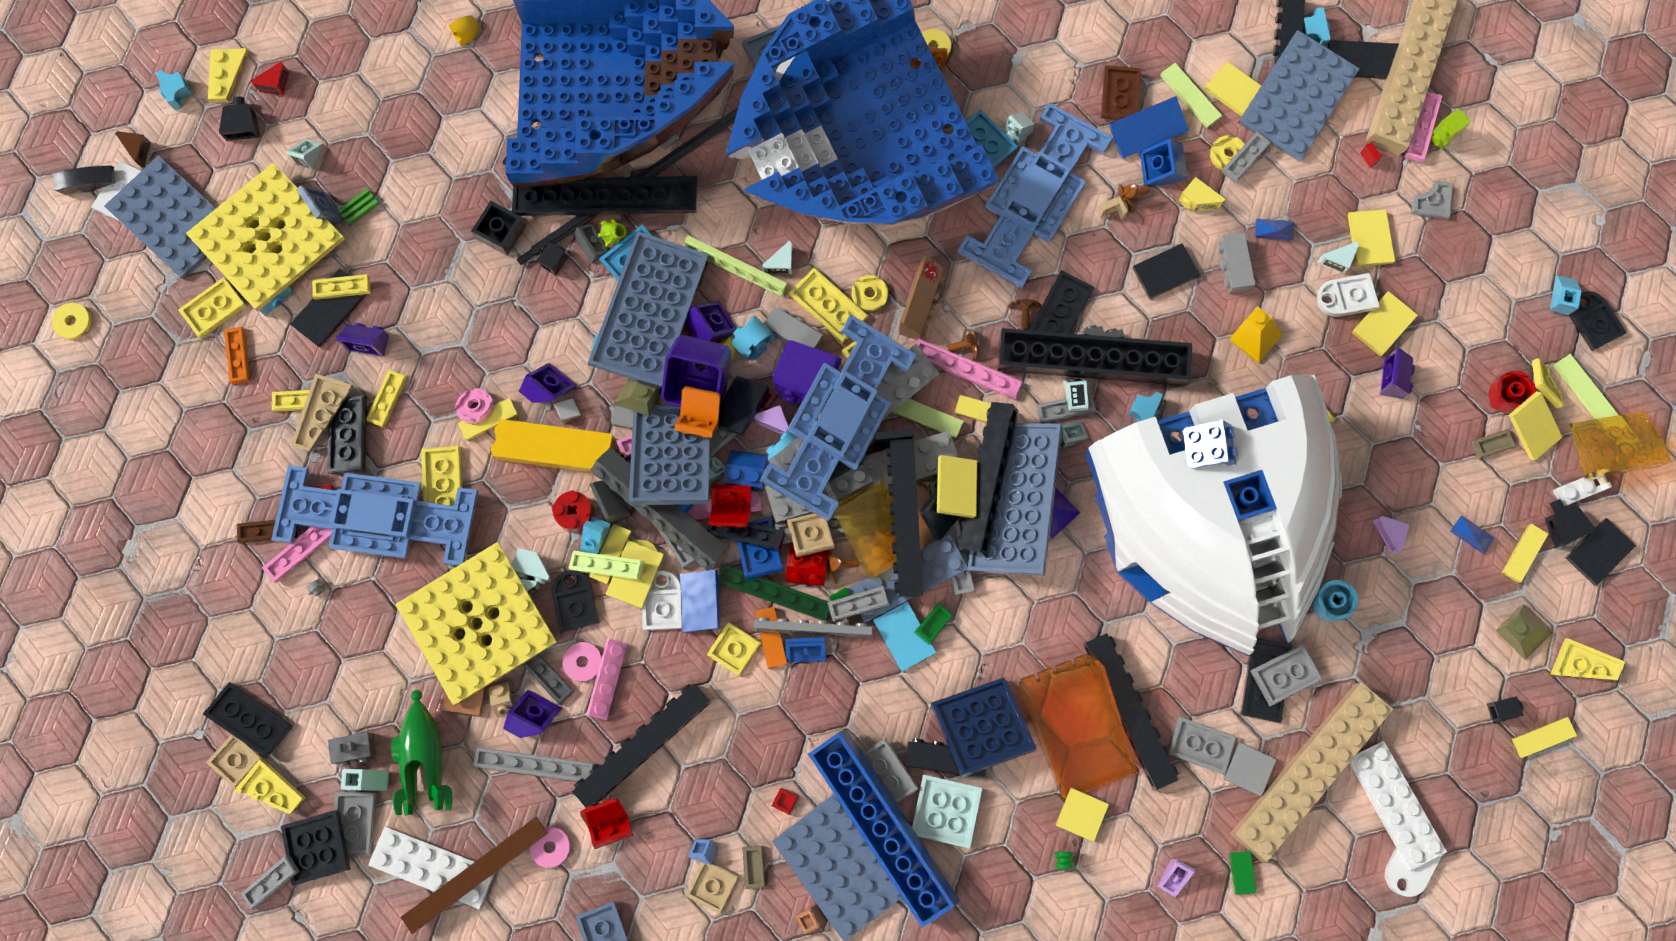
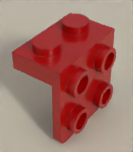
(730, 505)
(807, 568)
(607, 822)

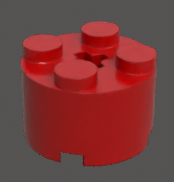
(1510, 391)
(572, 501)

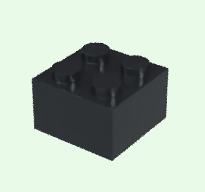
(498, 228)

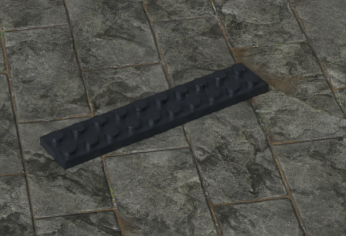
(609, 196)

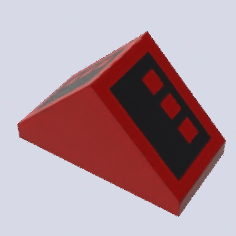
(272, 80)

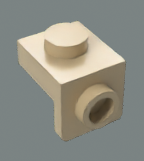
(1109, 206)
(501, 699)

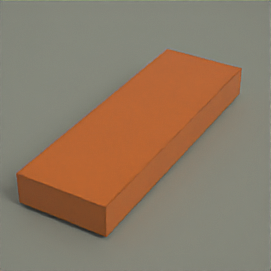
(237, 355)
(772, 641)

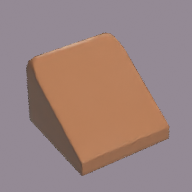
(810, 919)

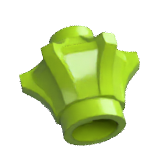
(612, 232)

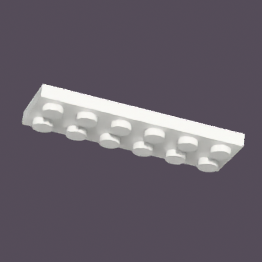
(1397, 806)
(423, 864)

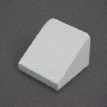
(567, 410)

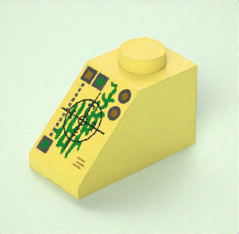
(1200, 197)

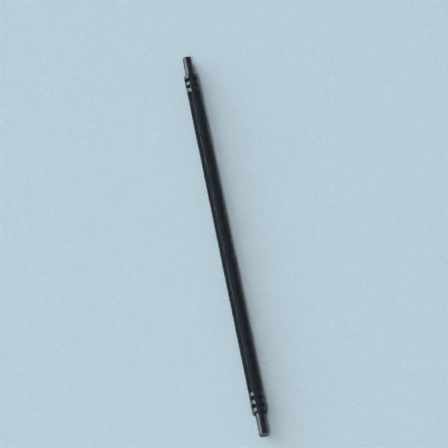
(651, 171)

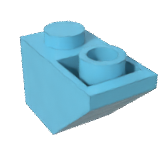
(1565, 295)

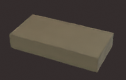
(1493, 444)
(753, 867)

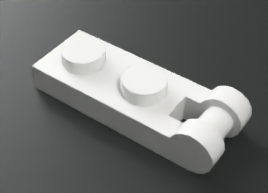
(1581, 489)

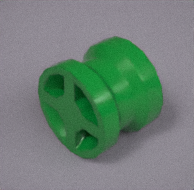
(1064, 860)

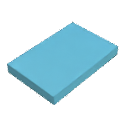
(897, 631)

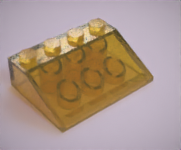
(1618, 445)
(867, 527)

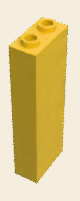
(549, 445)

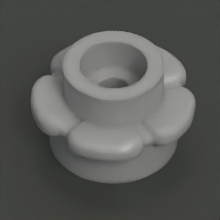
(315, 588)

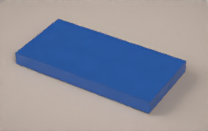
(1148, 127)

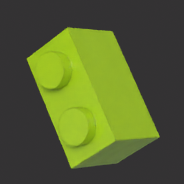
(1450, 128)

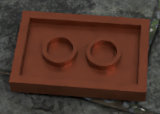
(1120, 92)

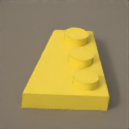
(224, 68)
(1582, 661)
(269, 786)

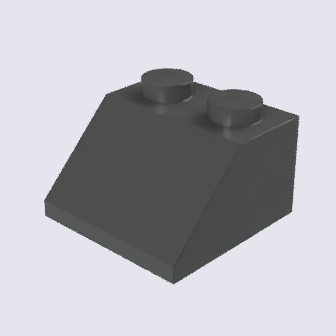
(848, 482)
(611, 503)

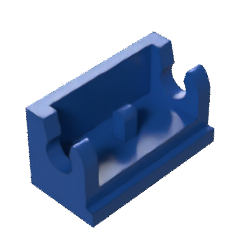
(805, 649)

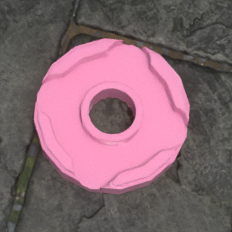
(479, 413)
(571, 657)
(561, 851)

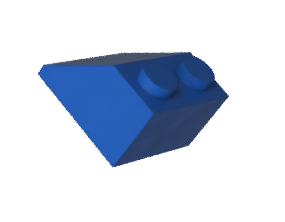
(1163, 163)
(745, 469)

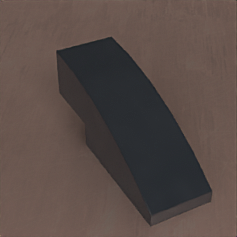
(83, 179)

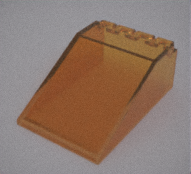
(1078, 725)

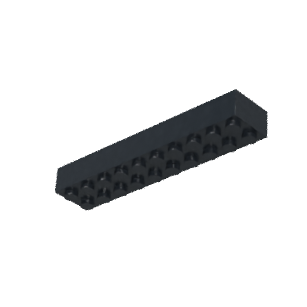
(1094, 357)

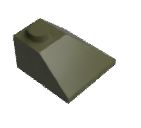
(638, 397)
(1524, 631)

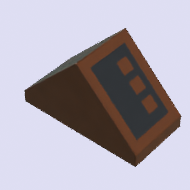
(136, 145)

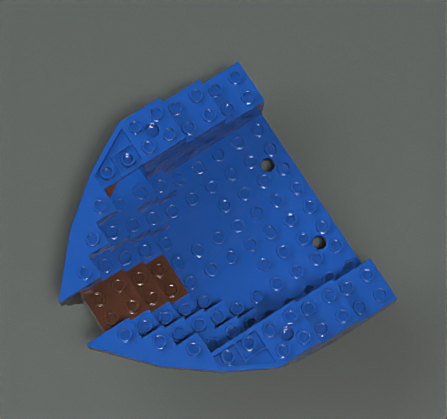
(610, 82)

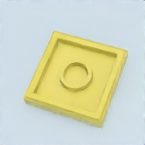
(734, 649)
(1082, 814)

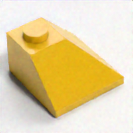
(1256, 335)

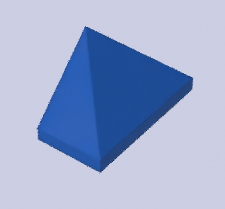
(1274, 229)
(1472, 534)

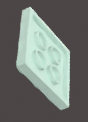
(946, 811)

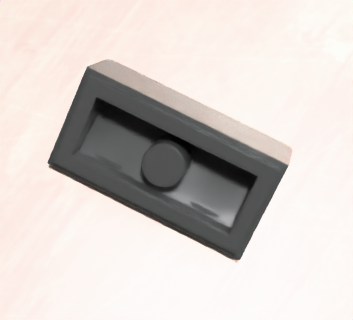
(590, 242)

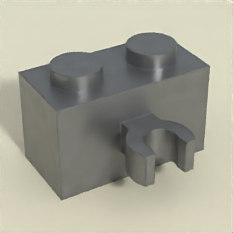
(352, 748)

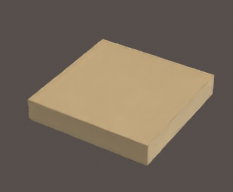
(810, 534)
(234, 760)
(712, 886)

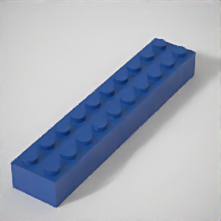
(884, 828)

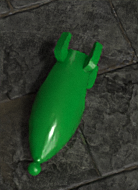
(418, 745)

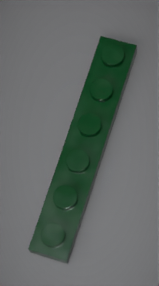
(774, 593)

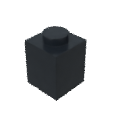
(552, 258)
(1505, 709)

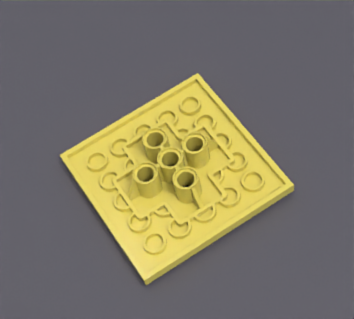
(231, 236)
(439, 613)

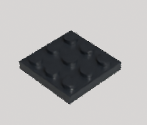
(316, 846)

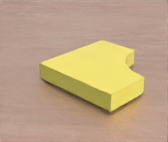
(1545, 383)

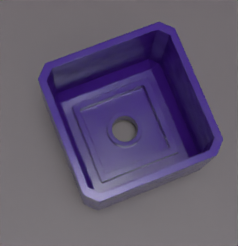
(798, 370)
(683, 371)

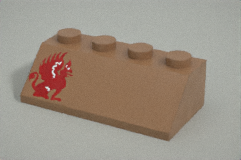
(921, 298)

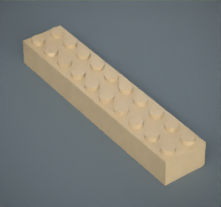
(1410, 75)
(1311, 772)

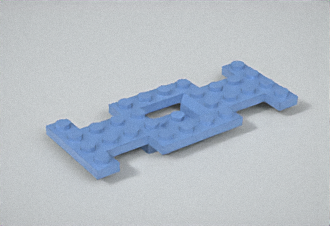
(1029, 190)
(844, 423)
(375, 507)

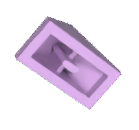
(772, 419)
(1392, 532)
(1175, 877)

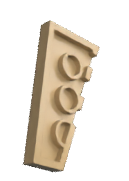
(319, 409)

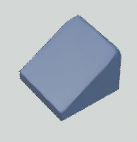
(703, 851)

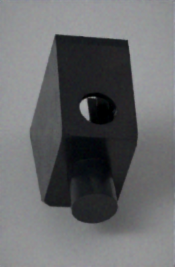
(238, 121)
(1567, 523)

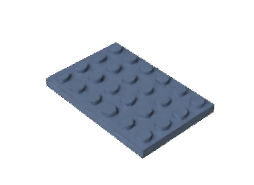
(1298, 95)
(160, 211)
(667, 463)
(837, 868)

